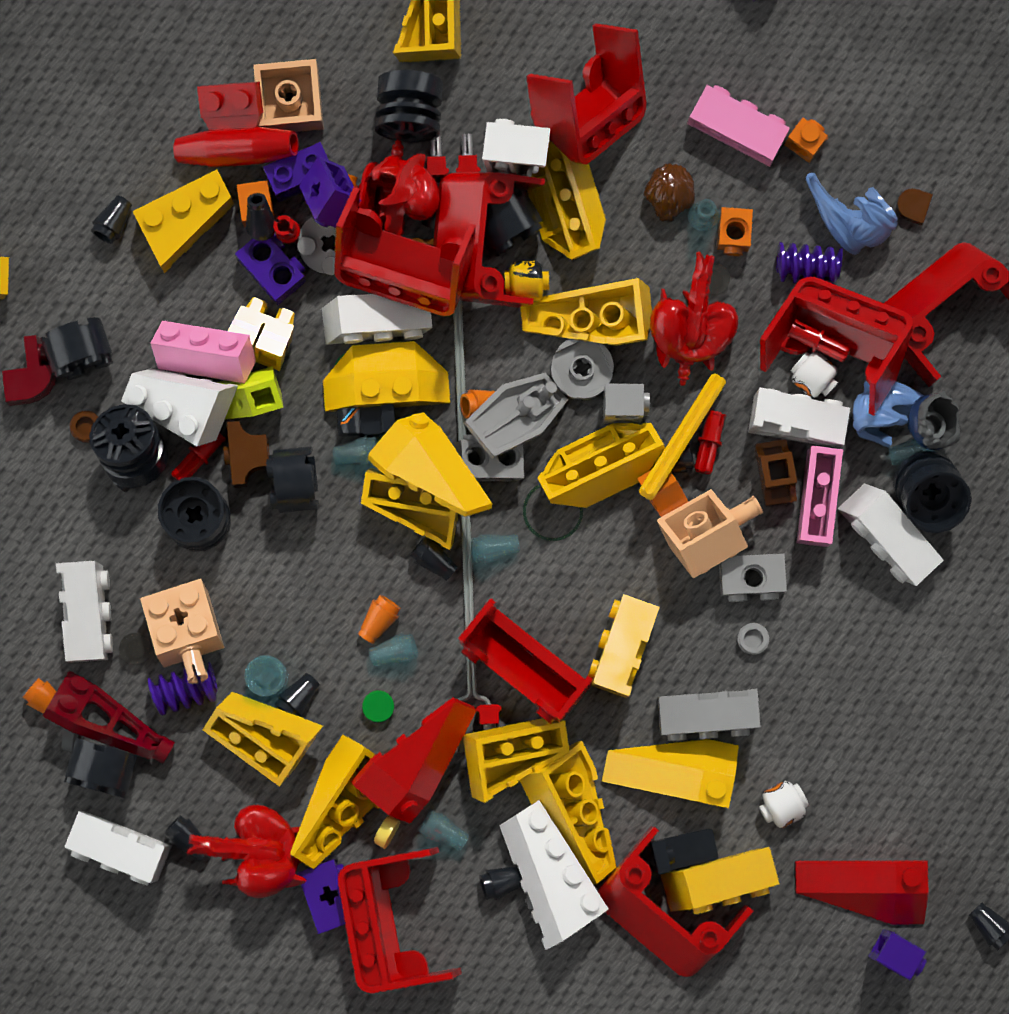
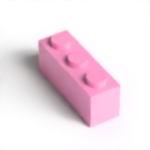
(738, 124)
(203, 352)
(819, 496)

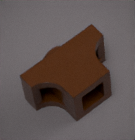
(245, 453)
(776, 472)

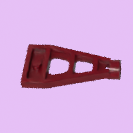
(77, 692)

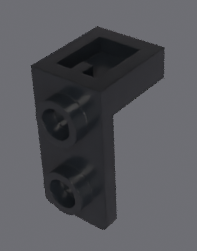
(684, 850)

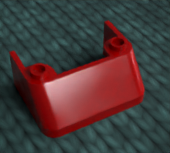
(602, 111)
(465, 201)
(398, 265)
(934, 287)
(869, 327)
(523, 663)
(652, 926)
(372, 927)

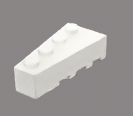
(551, 875)

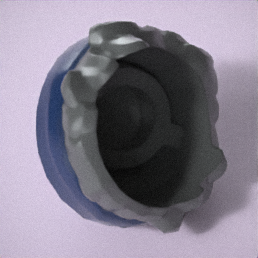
(934, 421)

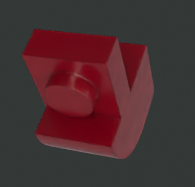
(29, 383)

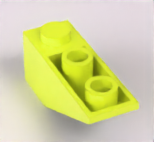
(256, 396)

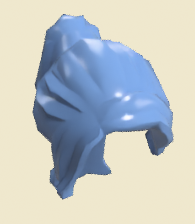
(850, 227)
(890, 413)

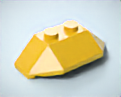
(568, 205)
(386, 375)
(600, 464)

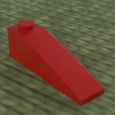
(410, 772)
(875, 888)

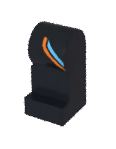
(365, 420)

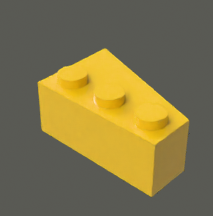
(262, 735)
(510, 752)

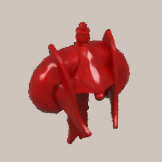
(399, 189)
(693, 331)
(264, 846)

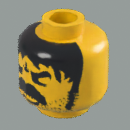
(526, 280)

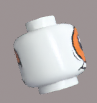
(814, 374)
(783, 804)

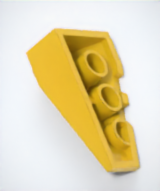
(598, 314)
(427, 460)
(684, 770)
(571, 801)
(334, 803)

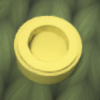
(386, 832)

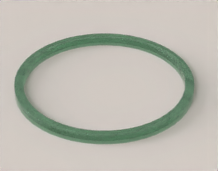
(543, 537)

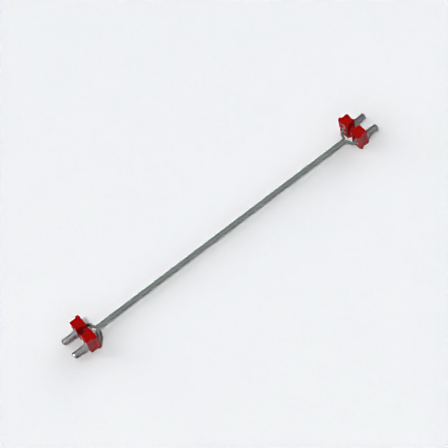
(437, 168)

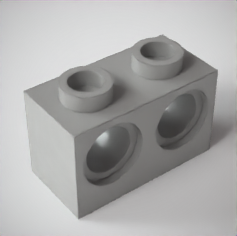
(625, 403)
(491, 469)

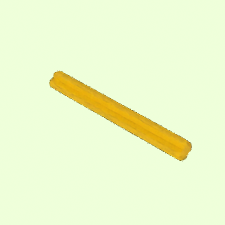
(682, 436)

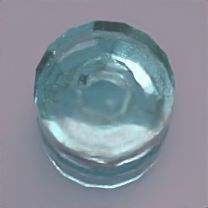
(266, 676)

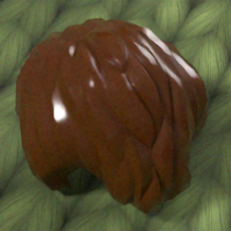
(670, 191)

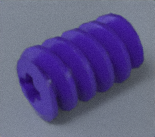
(808, 264)
(179, 690)

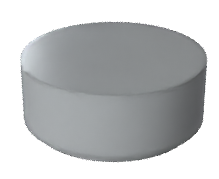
(753, 639)

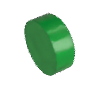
(378, 706)

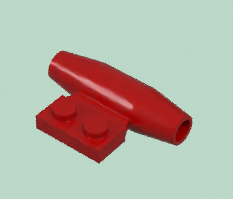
(233, 133)

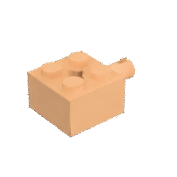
(293, 77)
(706, 531)
(188, 641)

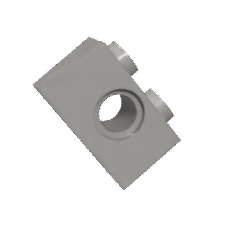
(770, 568)

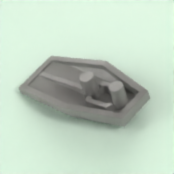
(516, 413)

